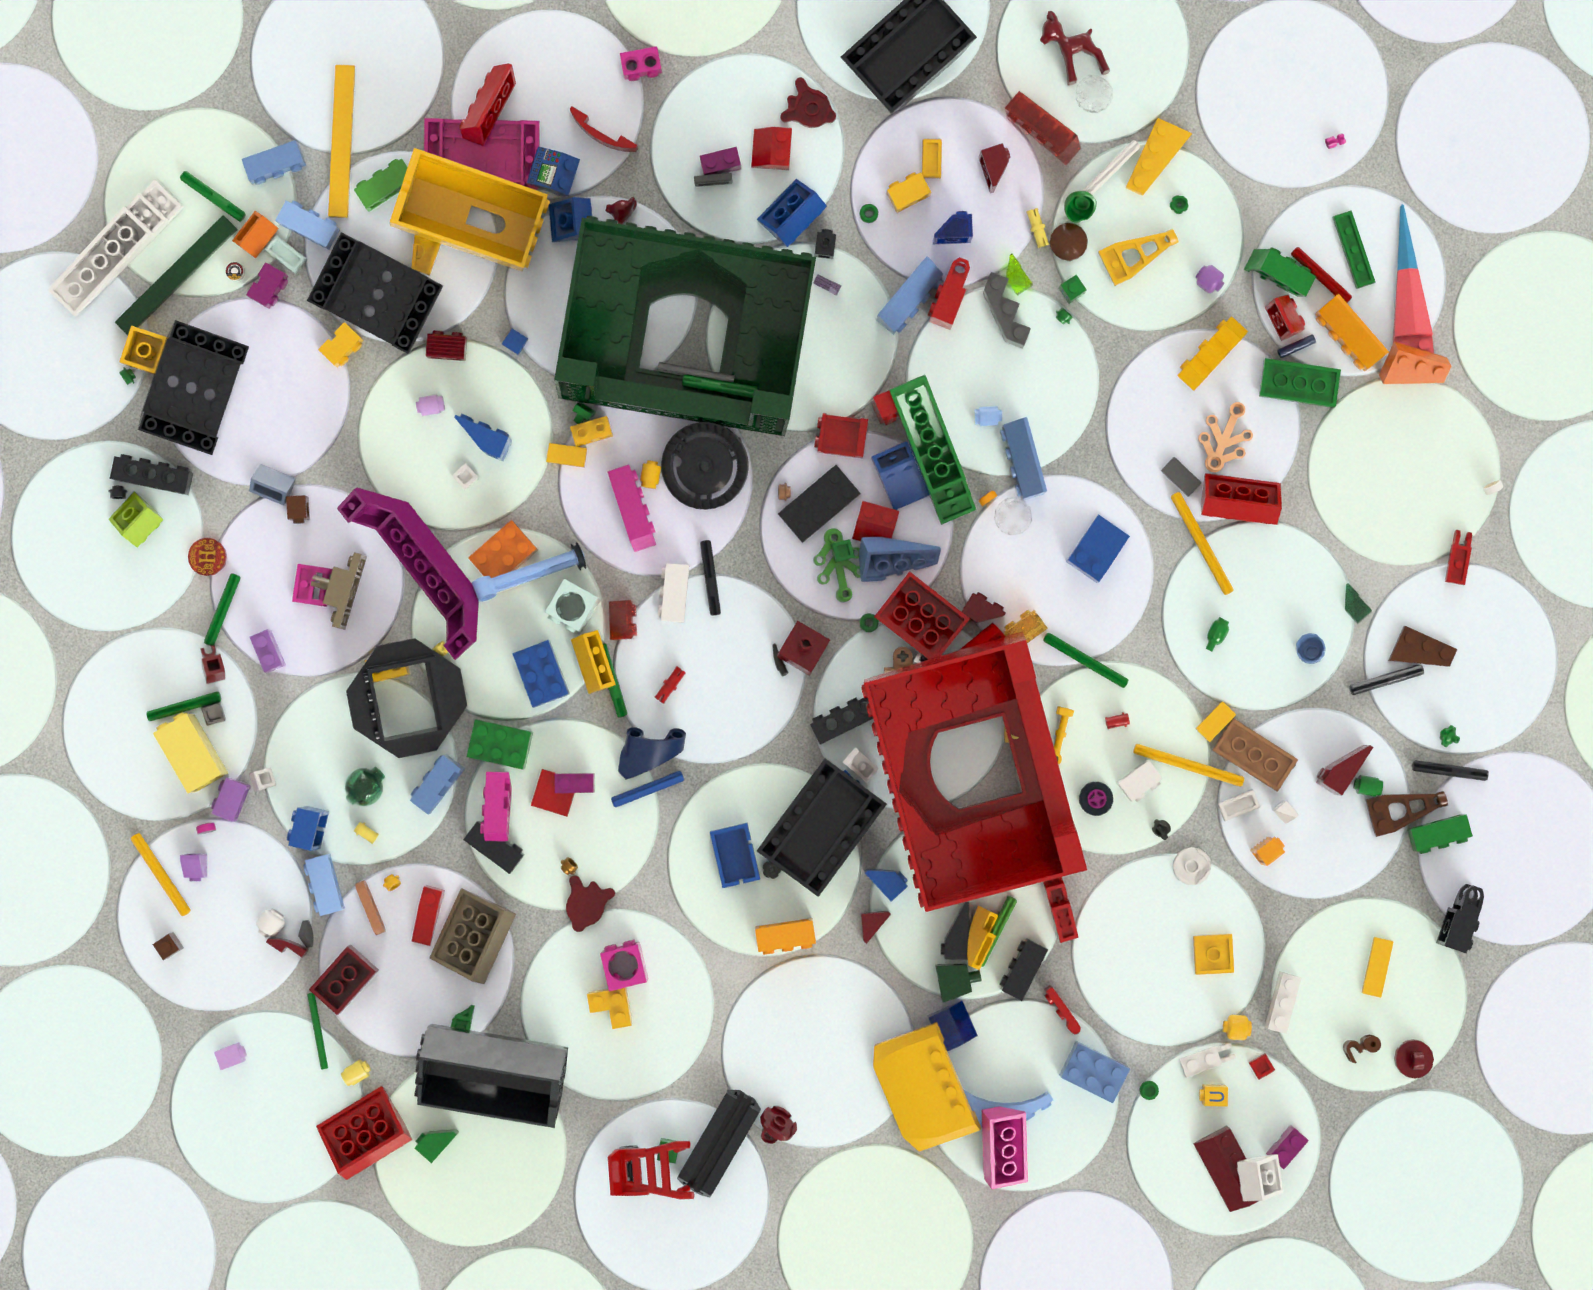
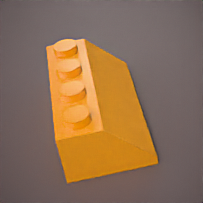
(1351, 333)

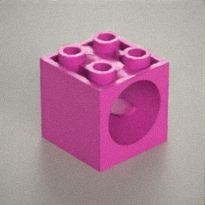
(615, 980)

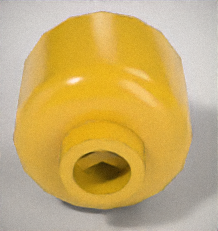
(1237, 1027)

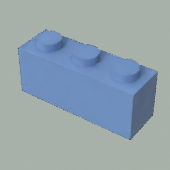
(274, 162)

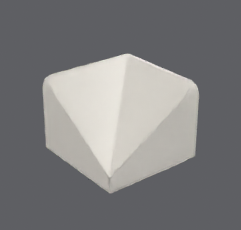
(1286, 812)

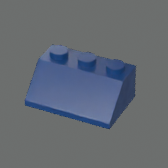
(792, 212)

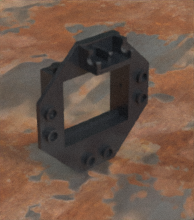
(445, 690)

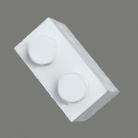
(1139, 781)

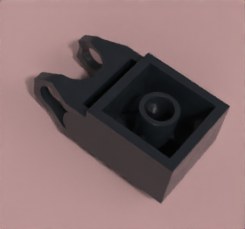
(1462, 920)

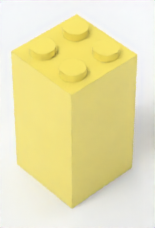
(190, 752)

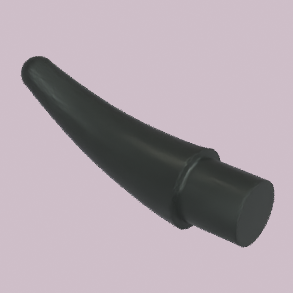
(781, 667)

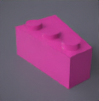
(497, 806)

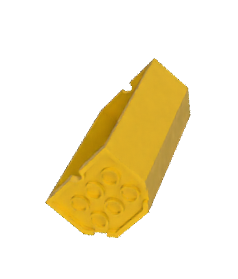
(439, 199)

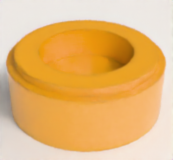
(987, 498)

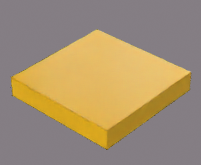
(1213, 954)

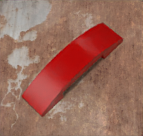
(622, 144)

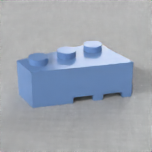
(436, 783)

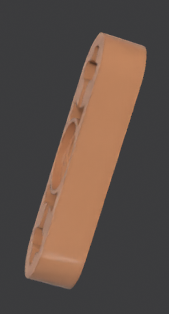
(370, 907)

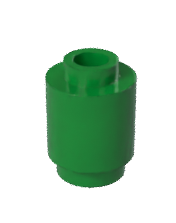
(1368, 785)

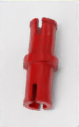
(670, 684)

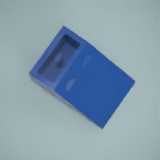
(490, 442)
(900, 475)

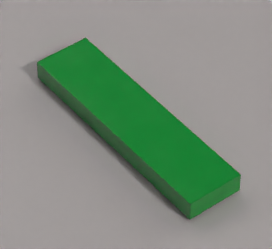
(1353, 249)

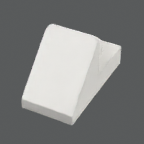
(860, 765)

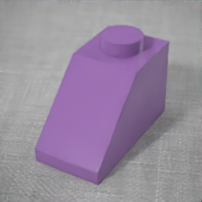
(194, 866)

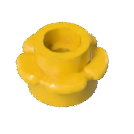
(391, 882)

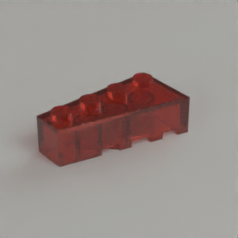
(1043, 127)

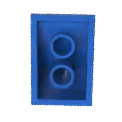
(1098, 549)

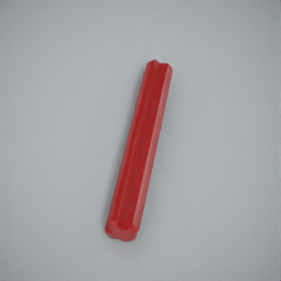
(1320, 274)

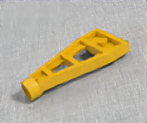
(1115, 264)

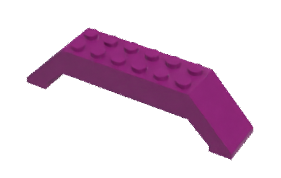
(423, 559)

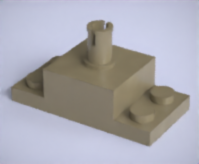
(342, 589)

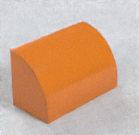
(255, 234)

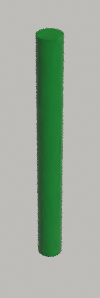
(317, 1031)

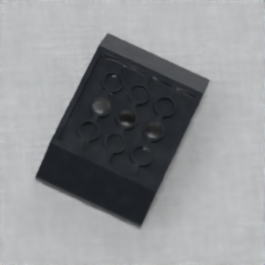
(349, 286)
(209, 364)

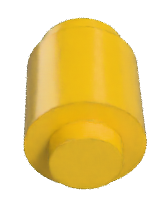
(650, 474)

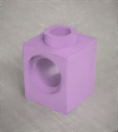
(230, 1055)

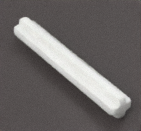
(1112, 167)

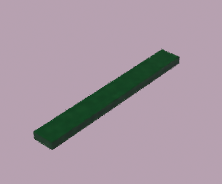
(176, 274)

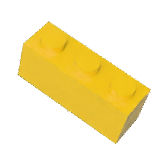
(593, 662)

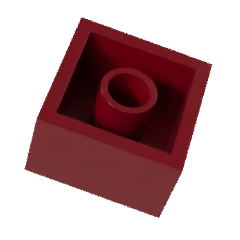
(803, 648)

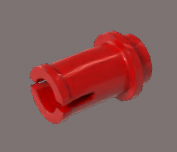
(1117, 721)

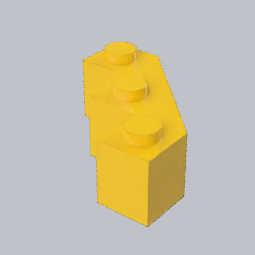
(1212, 352)

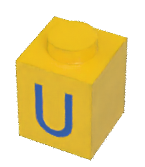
(1214, 1095)

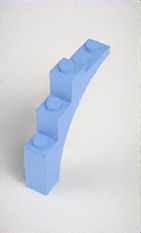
(1029, 1106)

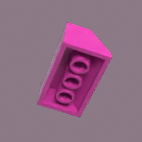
(1004, 1147)

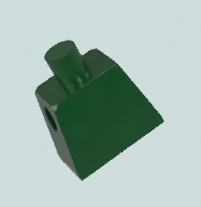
(955, 980)

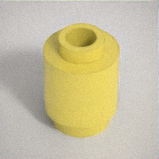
(356, 1072)

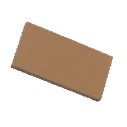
(1255, 754)

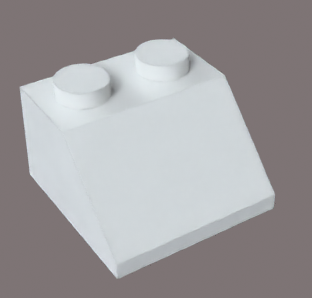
(1260, 1178)

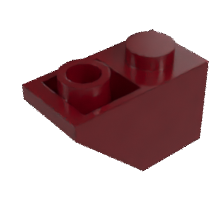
(981, 610)

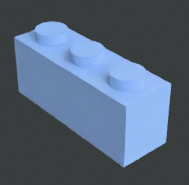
(307, 224)
(324, 884)

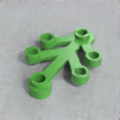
(838, 566)

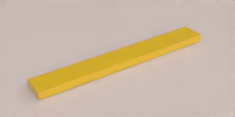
(341, 141)

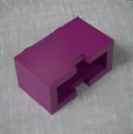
(720, 161)
(268, 286)
(575, 783)
(1288, 1146)

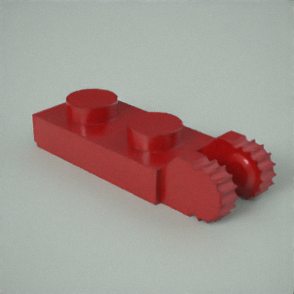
(1459, 559)
(1063, 1012)

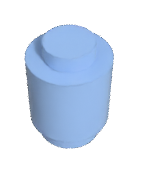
(988, 416)

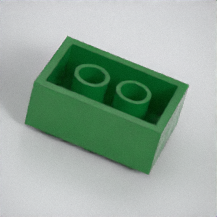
(499, 744)

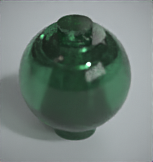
(364, 786)

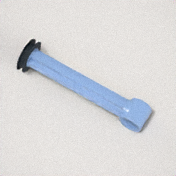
(488, 587)

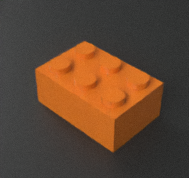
(503, 551)

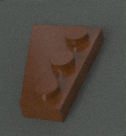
(1421, 649)

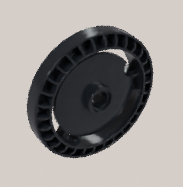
(719, 462)

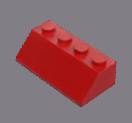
(488, 104)
(1241, 499)

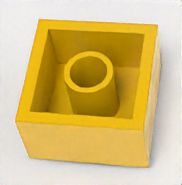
(142, 349)

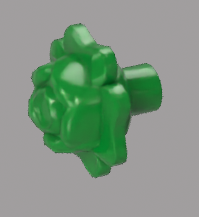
(1448, 736)

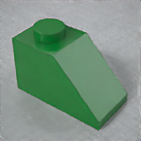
(434, 1143)

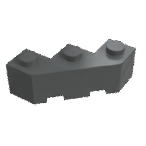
(1005, 311)

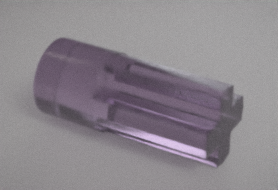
(827, 284)

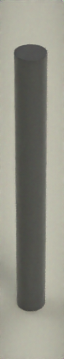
(696, 372)

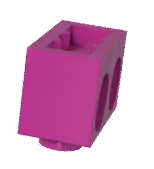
(640, 58)

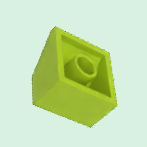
(135, 519)

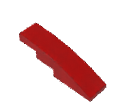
(1061, 909)

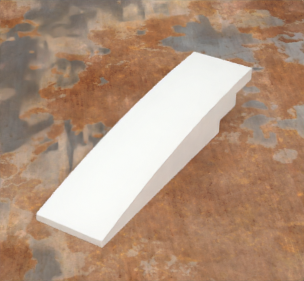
(115, 247)

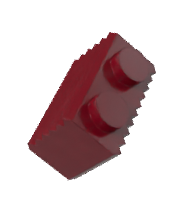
(446, 346)

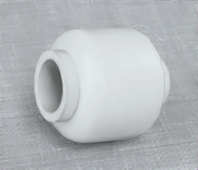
(270, 923)

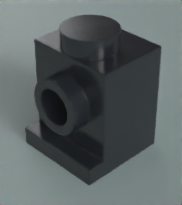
(821, 250)

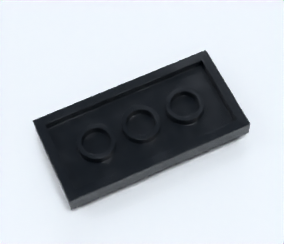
(819, 503)

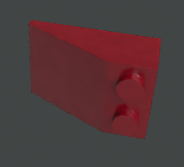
(1340, 773)

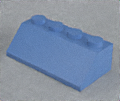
(909, 296)
(1024, 459)

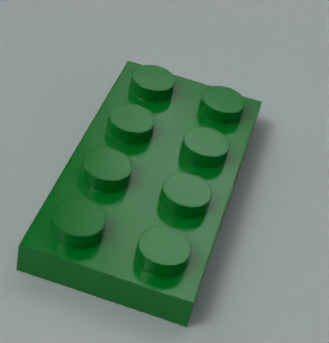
(1300, 382)

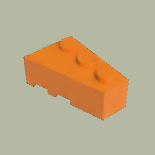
(1413, 366)

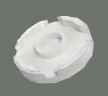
(1192, 866)

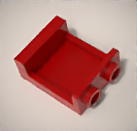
(841, 436)

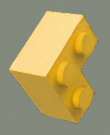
(614, 1001)

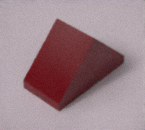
(872, 922)

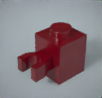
(212, 666)

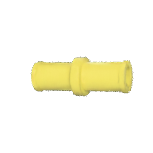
(1037, 228)

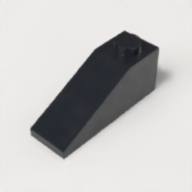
(956, 939)

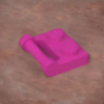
(302, 588)

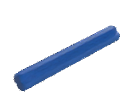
(647, 789)

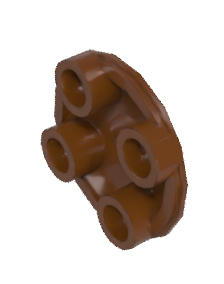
(1068, 241)

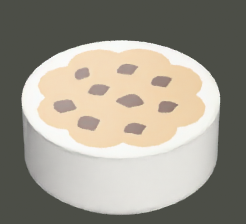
(1493, 487)

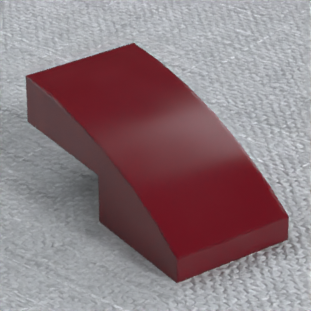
(282, 944)

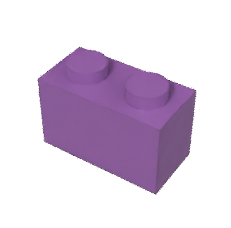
(267, 651)
(230, 799)

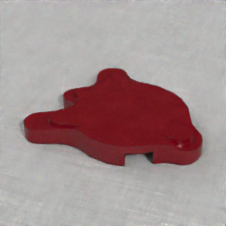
(809, 107)
(586, 904)

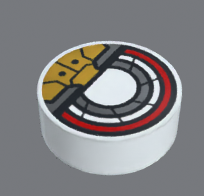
(235, 271)

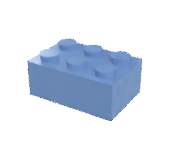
(1094, 1072)

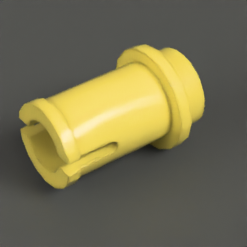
(365, 832)

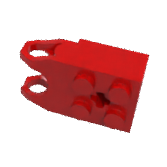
(949, 296)

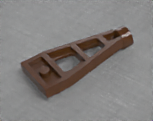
(1381, 817)

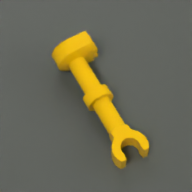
(1060, 733)

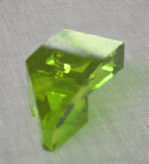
(1017, 277)

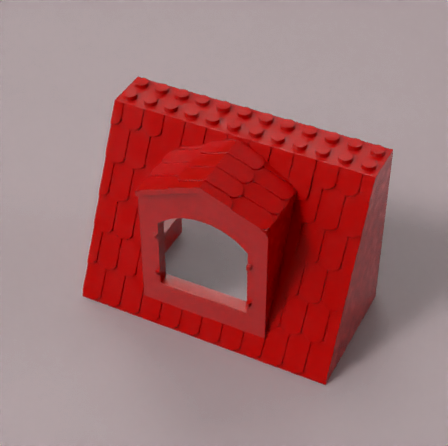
(991, 843)

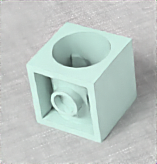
(565, 590)

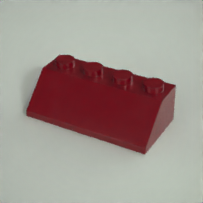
(1220, 1156)

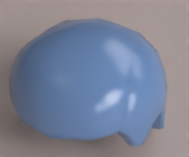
(1310, 648)

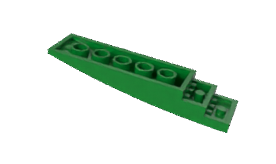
(932, 449)

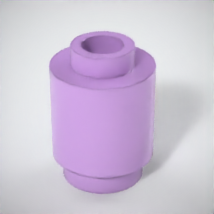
(430, 405)

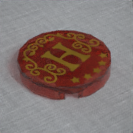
(207, 556)

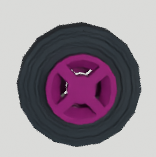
(1102, 799)

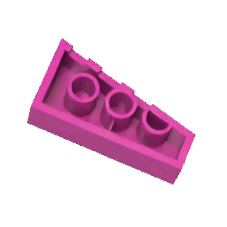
(631, 507)

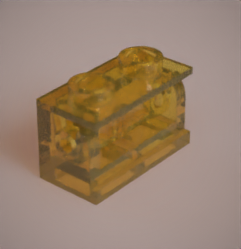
(1030, 624)

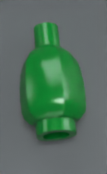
(1217, 633)

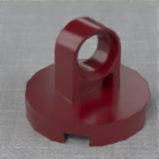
(1414, 1059)
(777, 1124)

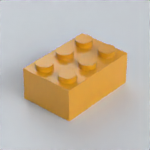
(785, 936)

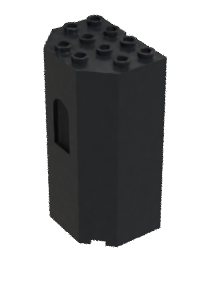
(490, 1075)

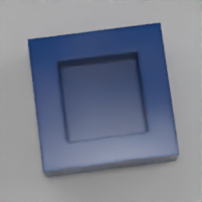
(515, 341)

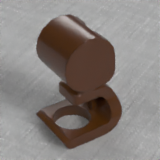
(1368, 1042)

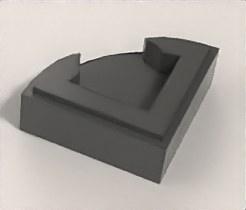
(306, 934)

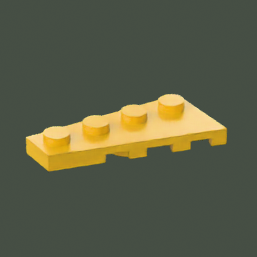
(1158, 151)
(424, 254)

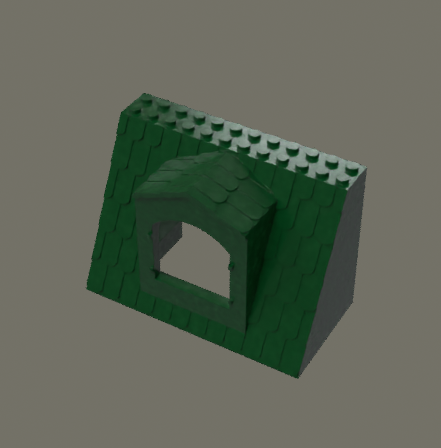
(629, 268)

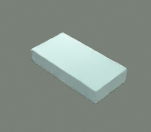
(285, 254)

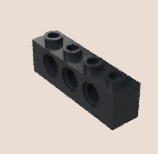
(121, 473)
(823, 734)

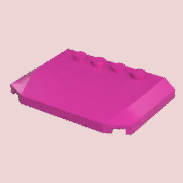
(505, 154)

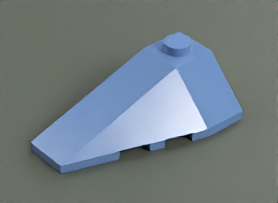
(889, 556)

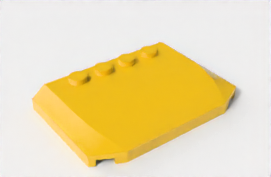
(923, 1088)

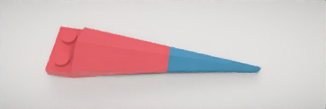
(1411, 313)

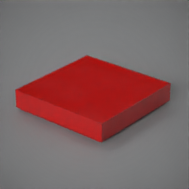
(547, 799)

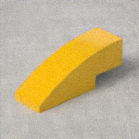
(979, 937)

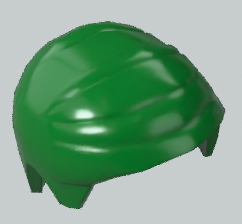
(1079, 206)

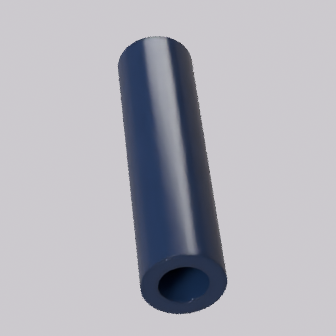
(1296, 346)

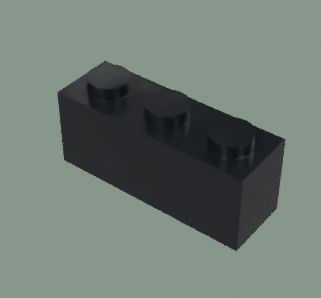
(499, 852)
(1023, 969)

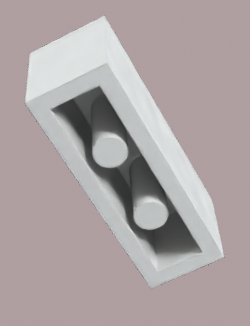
(674, 593)
(1283, 1002)

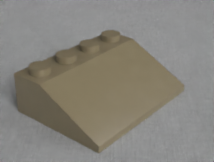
(472, 936)

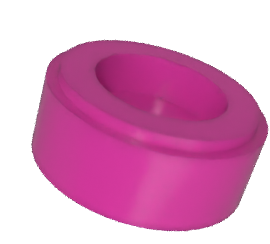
(206, 828)

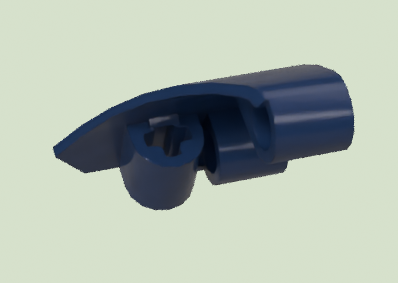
(645, 754)

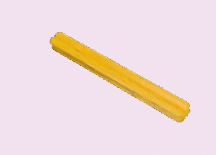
(160, 874)

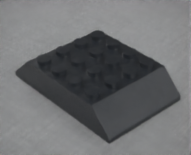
(908, 50)
(821, 827)

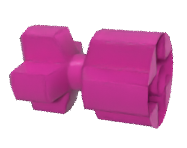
(1332, 142)

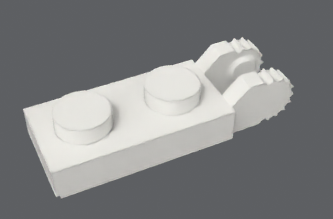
(1205, 1059)

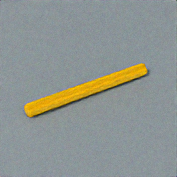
(1202, 543)
(1188, 765)

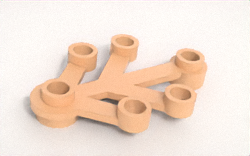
(1224, 440)

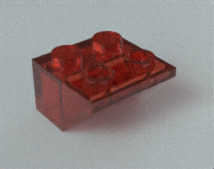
(621, 620)

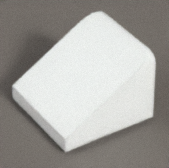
(262, 779)

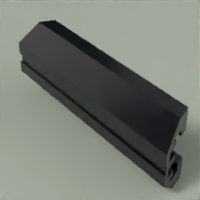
(719, 1142)

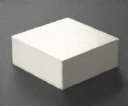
(465, 476)

